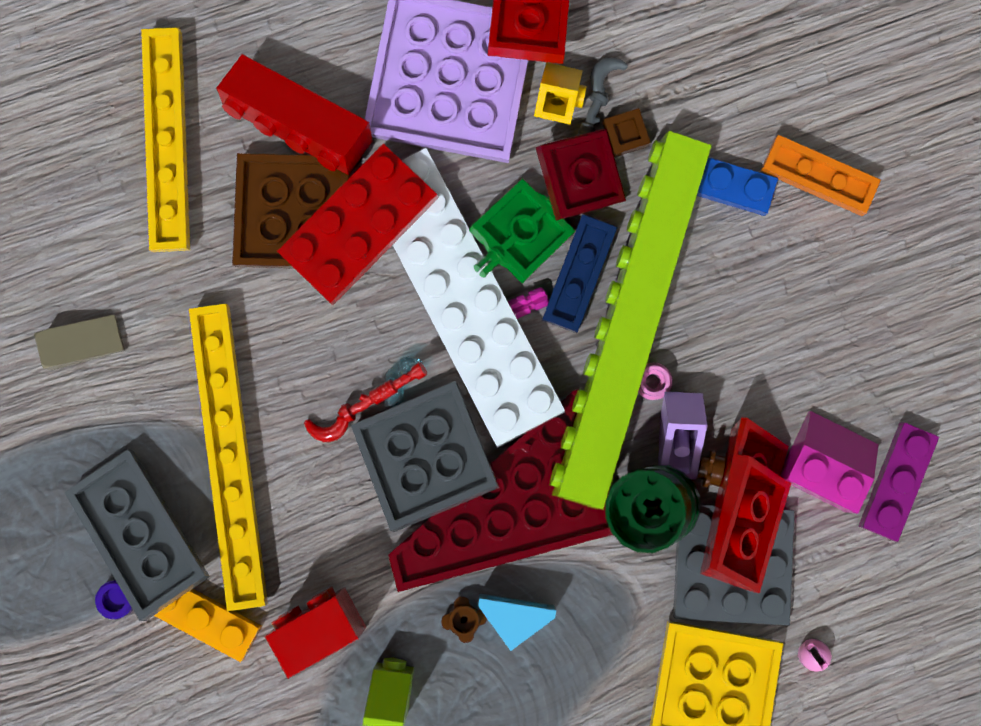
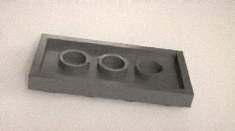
(136, 535)

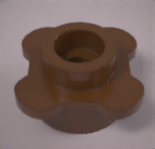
(711, 469)
(463, 630)

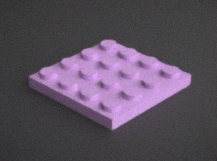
(439, 84)

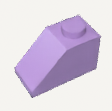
(682, 431)

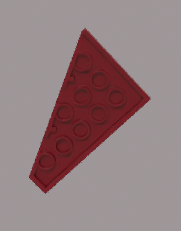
(504, 523)

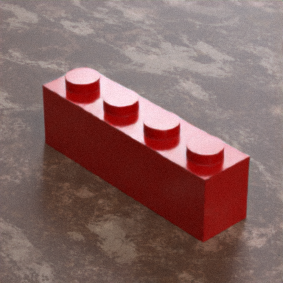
(294, 114)

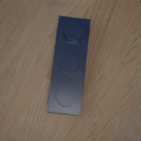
(579, 273)

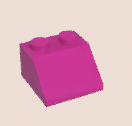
(831, 463)

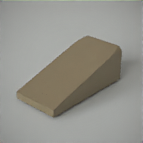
(78, 342)

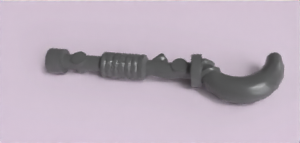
(599, 96)

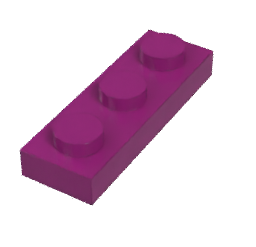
(898, 481)

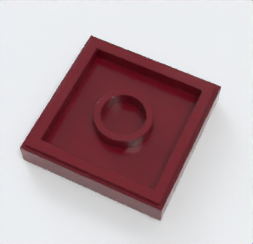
(580, 174)

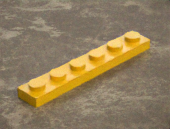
(165, 140)

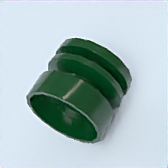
(632, 506)

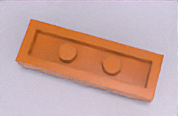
(820, 175)

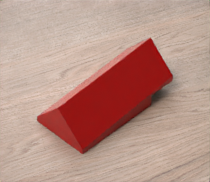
(747, 508)

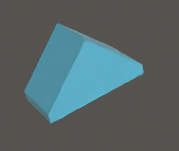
(515, 618)

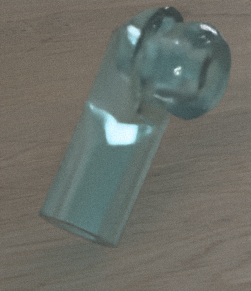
(400, 368)

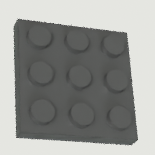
(424, 456)
(713, 600)

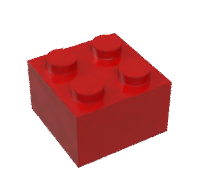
(316, 632)

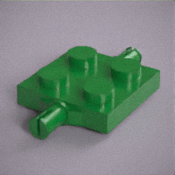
(519, 232)

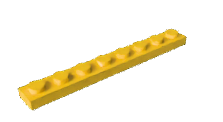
(228, 457)

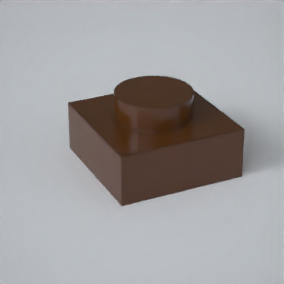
(626, 132)

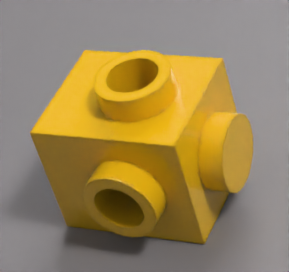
(559, 93)

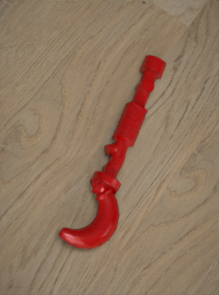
(348, 412)

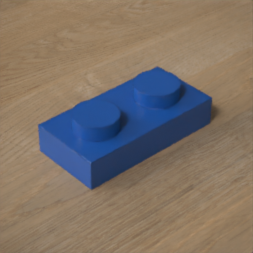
(737, 187)

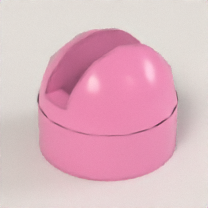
(807, 658)

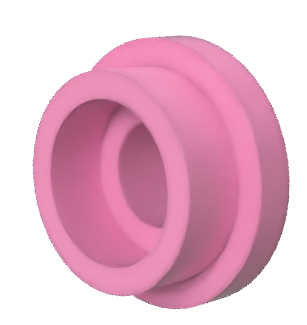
(665, 381)

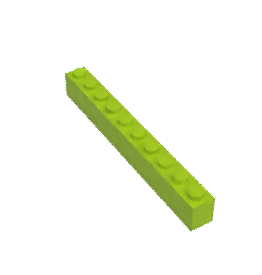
(631, 320)

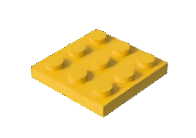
(715, 678)

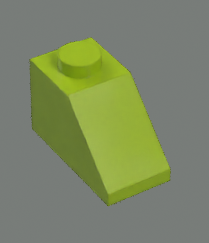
(389, 693)

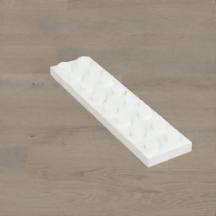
(474, 316)

